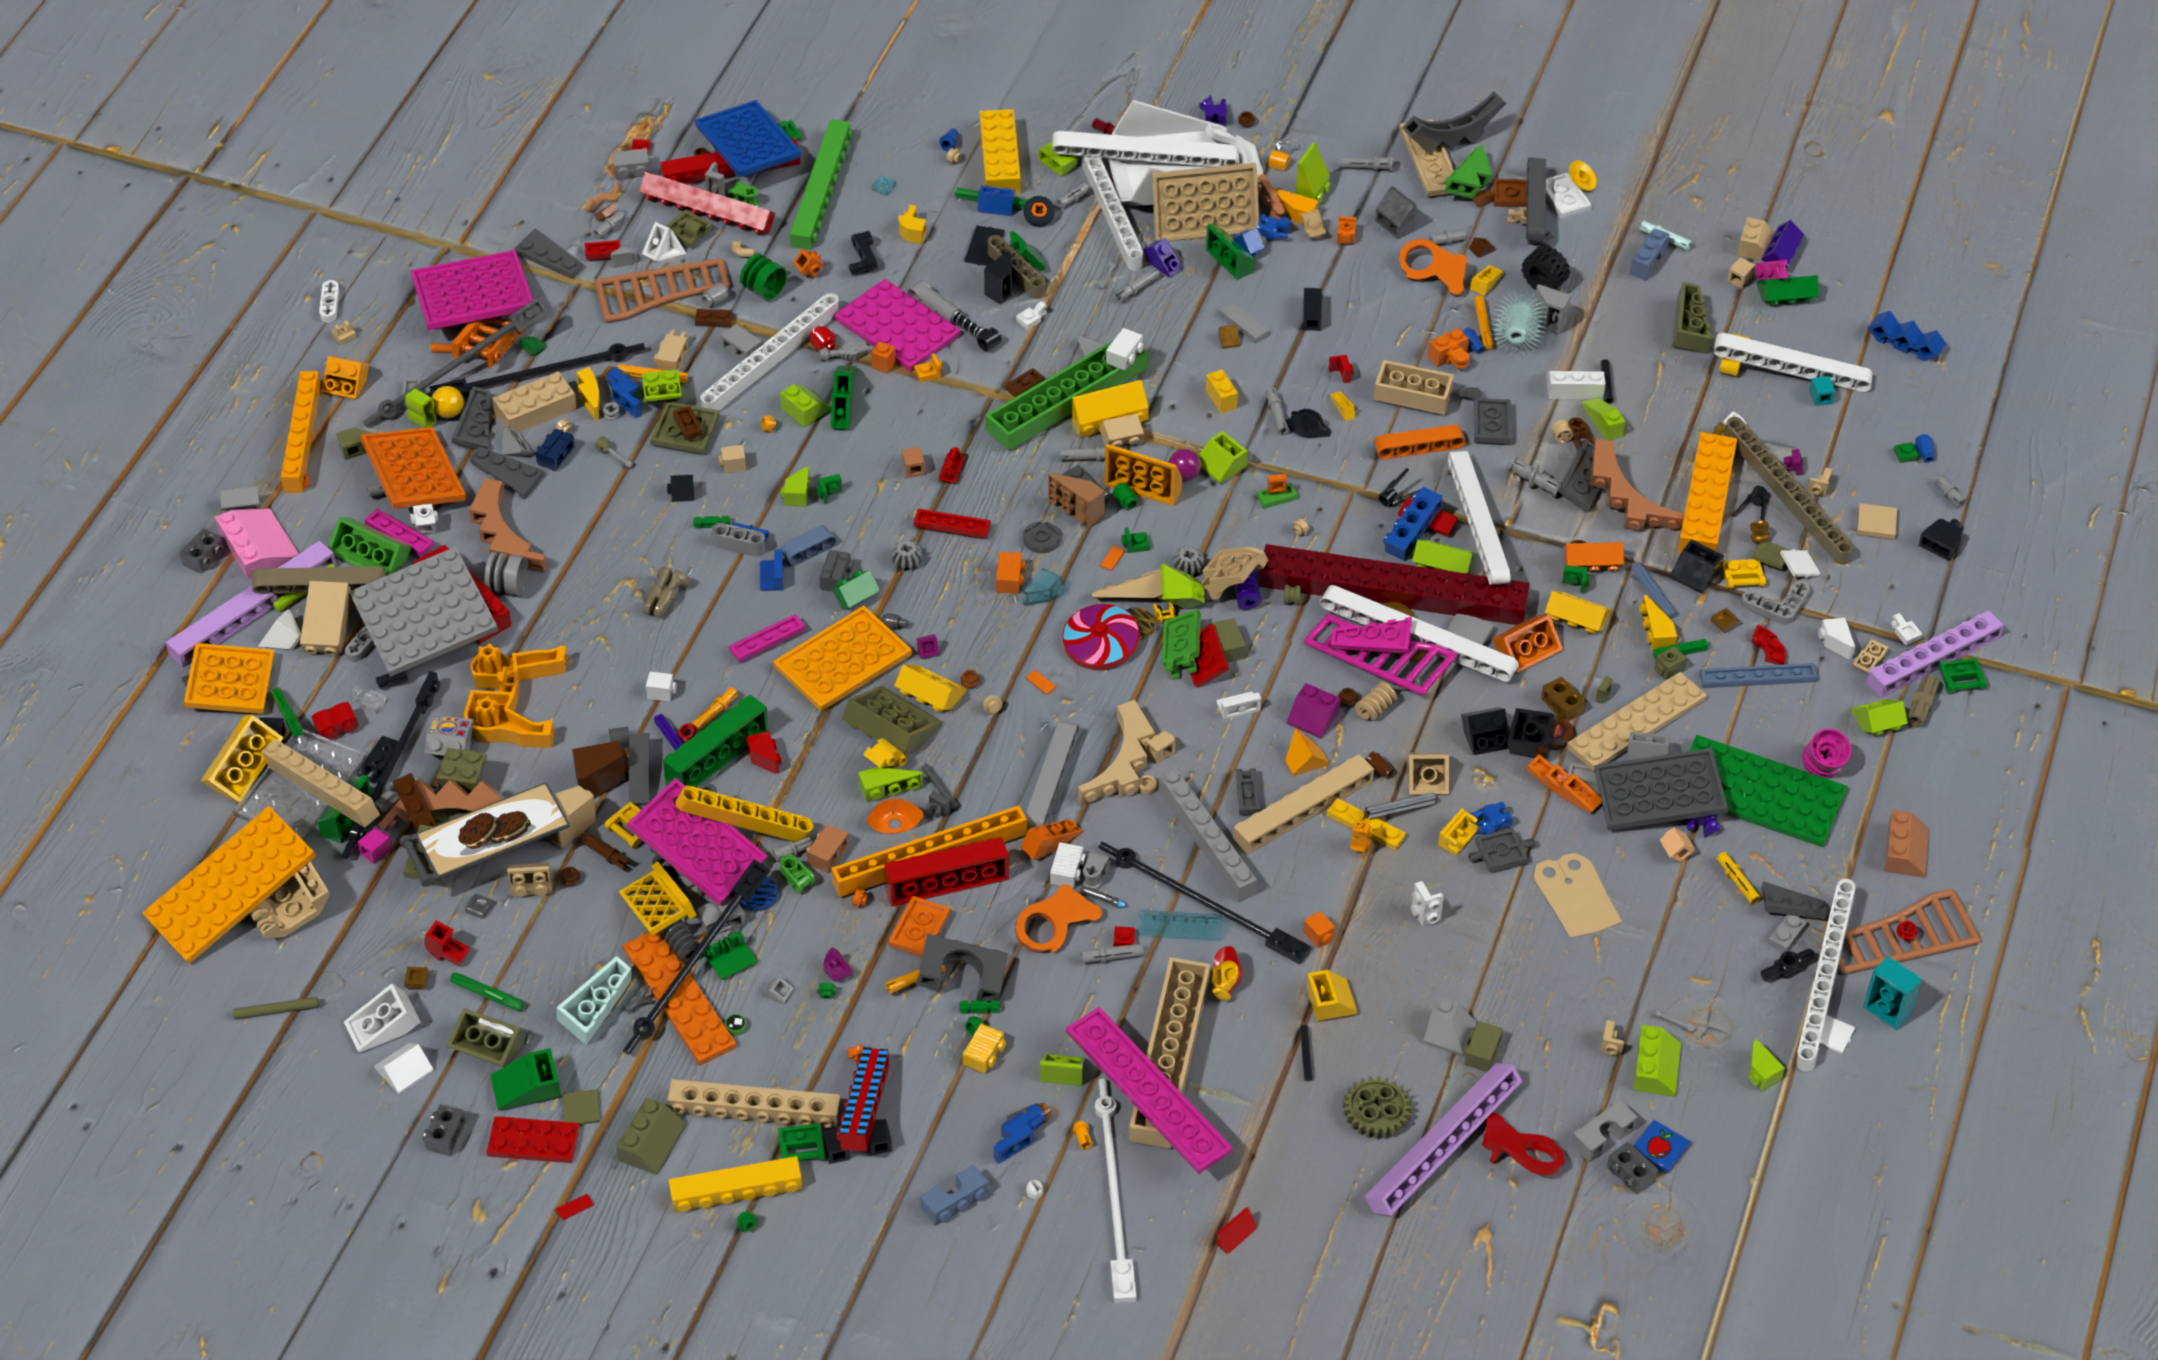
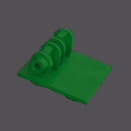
(729, 955)

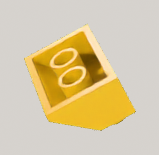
(1577, 611)
(929, 687)

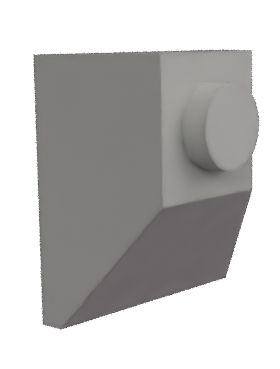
(1449, 1027)

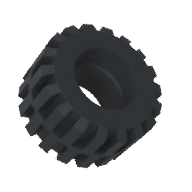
(1546, 268)

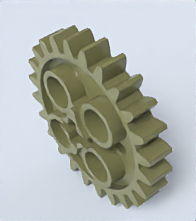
(1377, 1107)

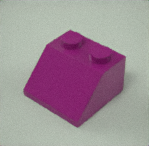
(1314, 710)

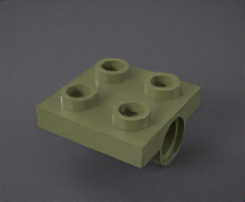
(689, 228)

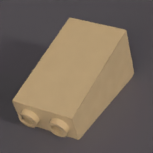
(326, 617)

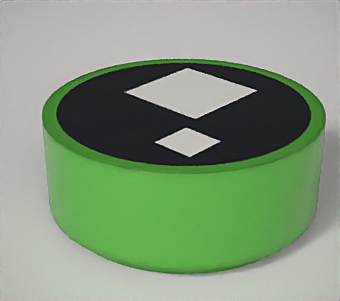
(735, 1024)

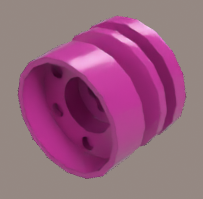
(1830, 744)

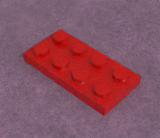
(533, 1139)

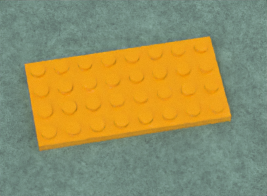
(229, 884)

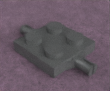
(1501, 850)

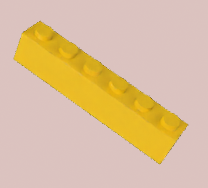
(735, 1184)

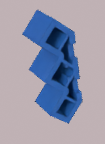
(1906, 336)

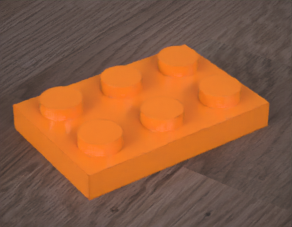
(917, 921)

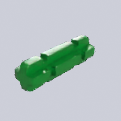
(710, 521)
(979, 1006)

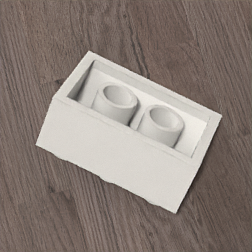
(1575, 385)

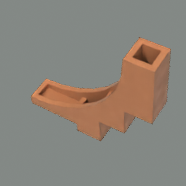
(1622, 495)

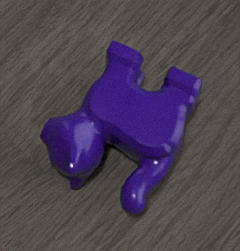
(1214, 112)
(1709, 824)

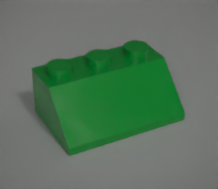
(1228, 252)
(1788, 289)
(337, 825)

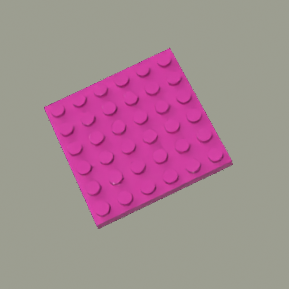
(471, 289)

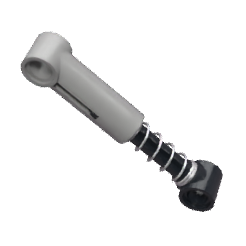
(924, 294)

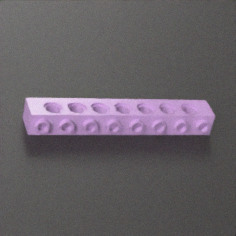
(1926, 657)

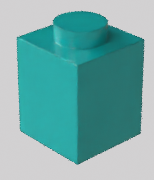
(1822, 391)

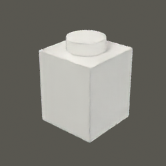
(660, 686)

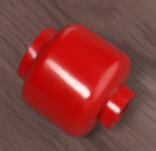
(822, 338)

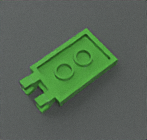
(1181, 642)

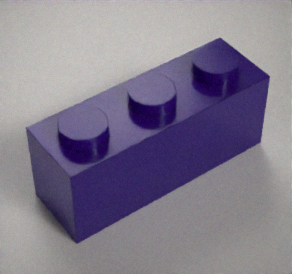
(1783, 243)

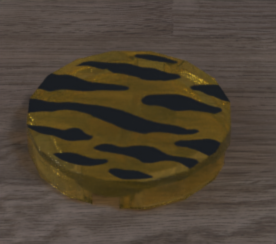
(1144, 620)

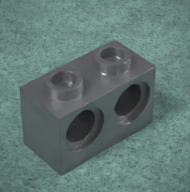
(202, 550)
(446, 1130)
(1635, 1165)

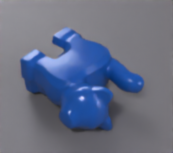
(1270, 226)
(1493, 818)

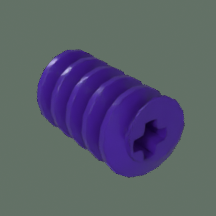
(1248, 592)

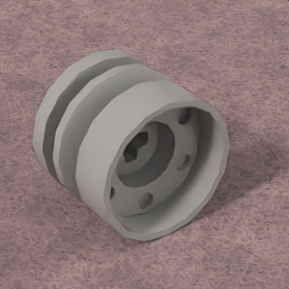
(506, 573)

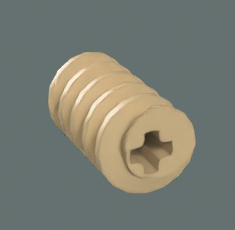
(1376, 701)

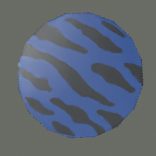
(763, 897)

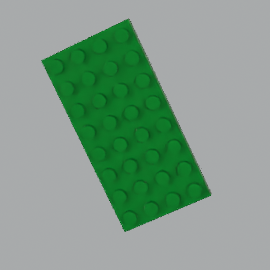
(1775, 793)

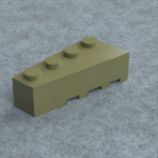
(1691, 324)

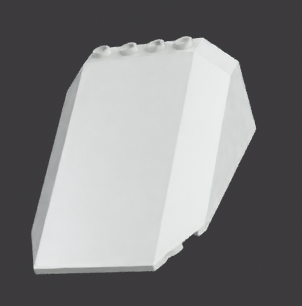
(1143, 120)

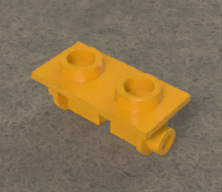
(1360, 837)

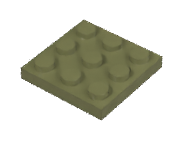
(669, 435)

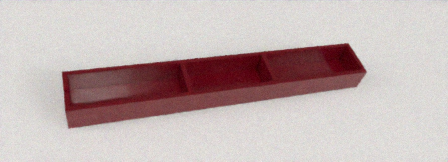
(1394, 582)

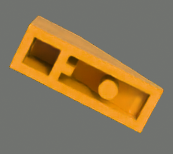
(1295, 204)

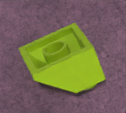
(1181, 588)

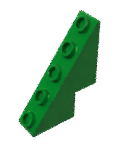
(842, 396)

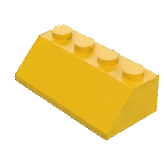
(1110, 403)
(240, 759)

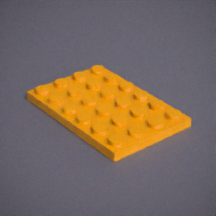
(842, 658)

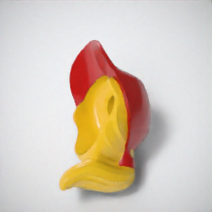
(1226, 973)

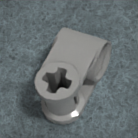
(1095, 869)

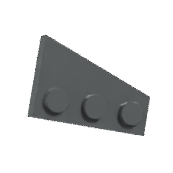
(1789, 902)

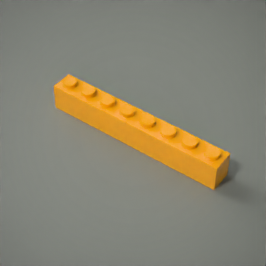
(301, 431)

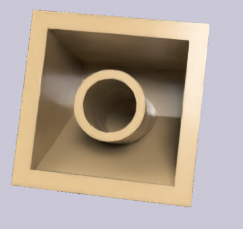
(579, 811)

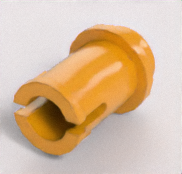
(1081, 1131)

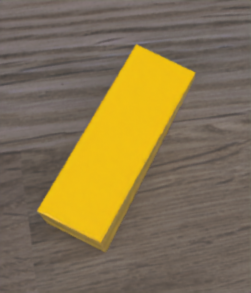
(1343, 405)

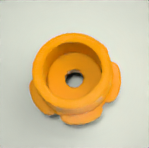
(768, 423)

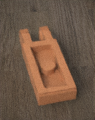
(1269, 197)

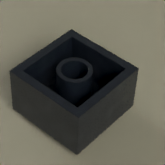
(1531, 733)

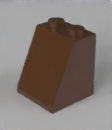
(600, 767)

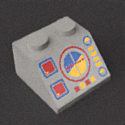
(448, 733)

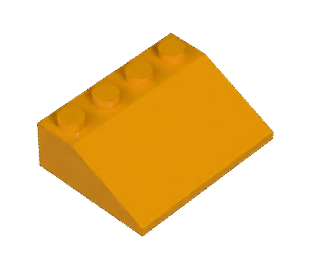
(1144, 474)

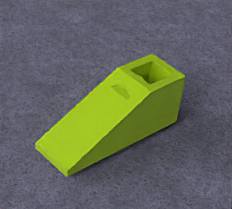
(883, 782)

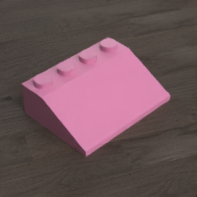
(255, 539)

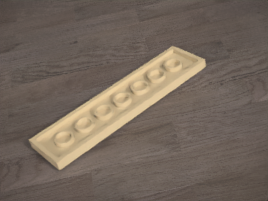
(1643, 715)

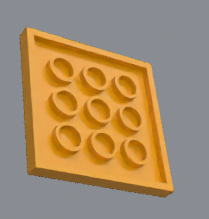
(229, 678)

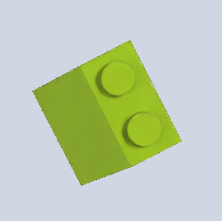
(803, 404)
(1880, 715)

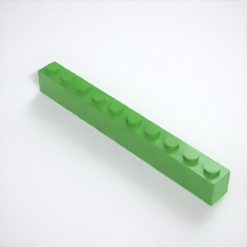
(820, 184)

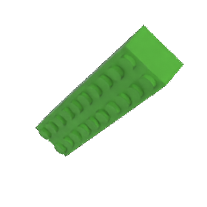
(1052, 398)

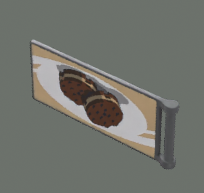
(486, 832)

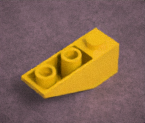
(1659, 626)

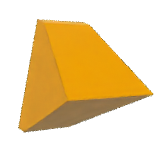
(1304, 755)

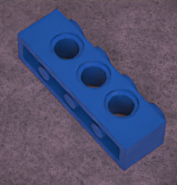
(1402, 546)

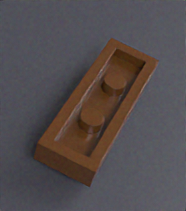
(414, 801)

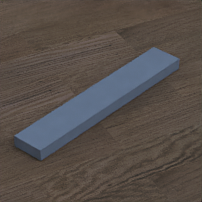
(1758, 675)

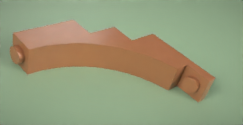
(494, 531)
(450, 796)

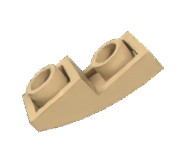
(1870, 656)

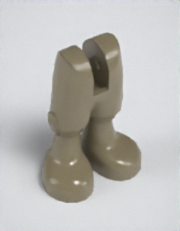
(660, 598)

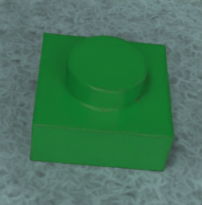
(1906, 452)

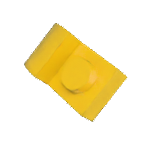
(911, 227)

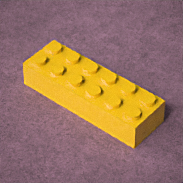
(1000, 149)

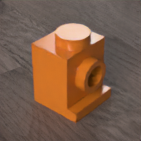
(1346, 230)

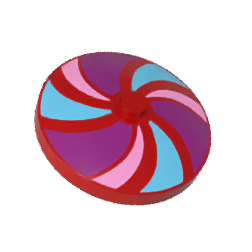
(1101, 636)

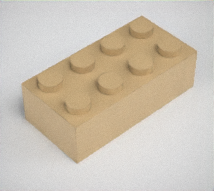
(1413, 387)
(535, 402)

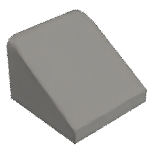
(622, 257)
(778, 990)

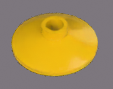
(1582, 175)

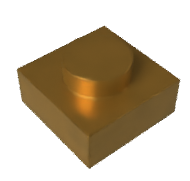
(1724, 620)
(416, 977)

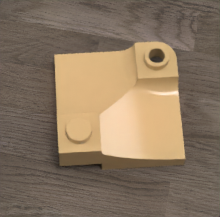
(1230, 568)

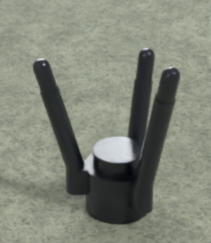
(1389, 495)
(1757, 497)

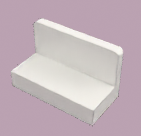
(1239, 705)

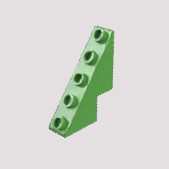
(1470, 175)

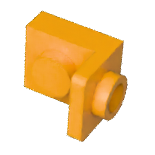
(929, 370)

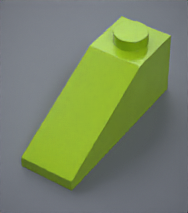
(1605, 417)

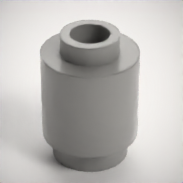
(715, 295)

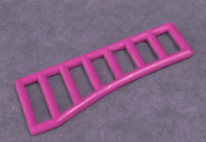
(1374, 668)

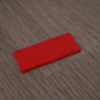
(574, 1206)

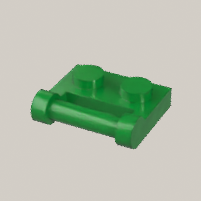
(1962, 670)
(802, 1137)

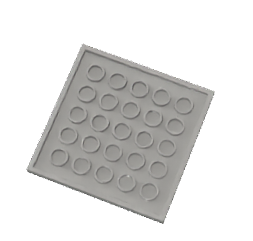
(423, 611)

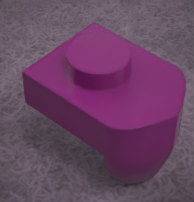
(835, 966)

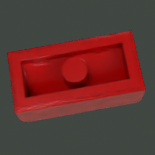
(1236, 1231)

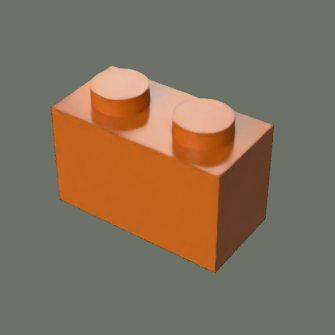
(1009, 572)

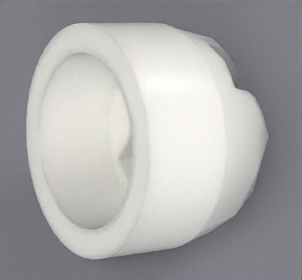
(1031, 1190)

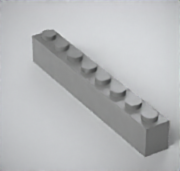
(1207, 835)

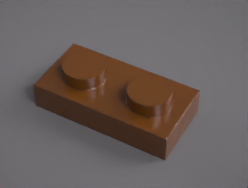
(713, 318)
(1024, 382)
(687, 423)

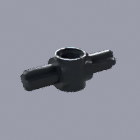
(1787, 964)

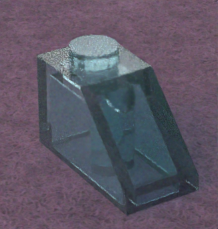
(1043, 588)

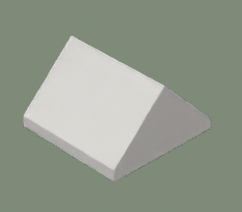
(405, 1067)

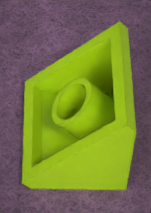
(1062, 1069)

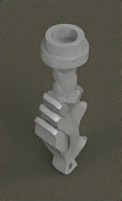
(849, 352)

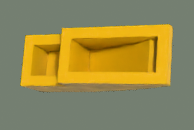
(589, 391)

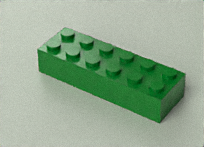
(716, 743)

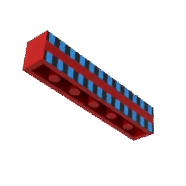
(863, 1099)

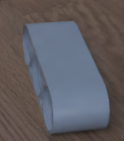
(808, 545)

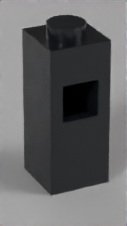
(1312, 309)

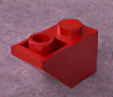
(762, 752)

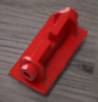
(952, 466)

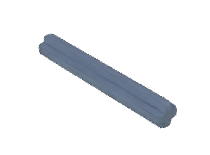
(1653, 589)

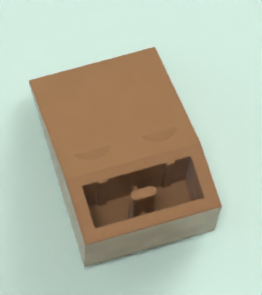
(1077, 498)

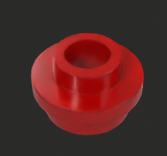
(684, 729)
(1907, 926)

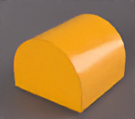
(1279, 160)

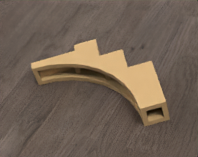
(1132, 758)

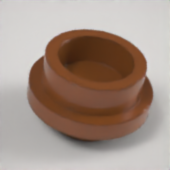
(970, 679)

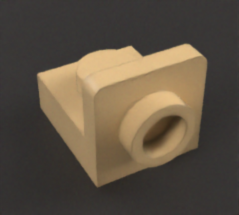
(1313, 224)
(1820, 485)
(1609, 1042)

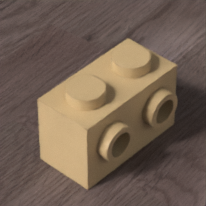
(1121, 430)

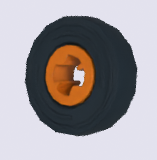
(1038, 202)

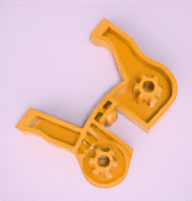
(495, 710)

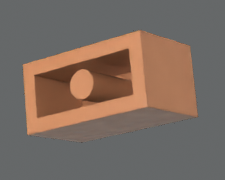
(827, 848)

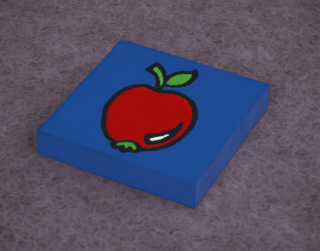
(1661, 1146)

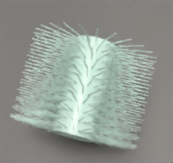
(1518, 323)

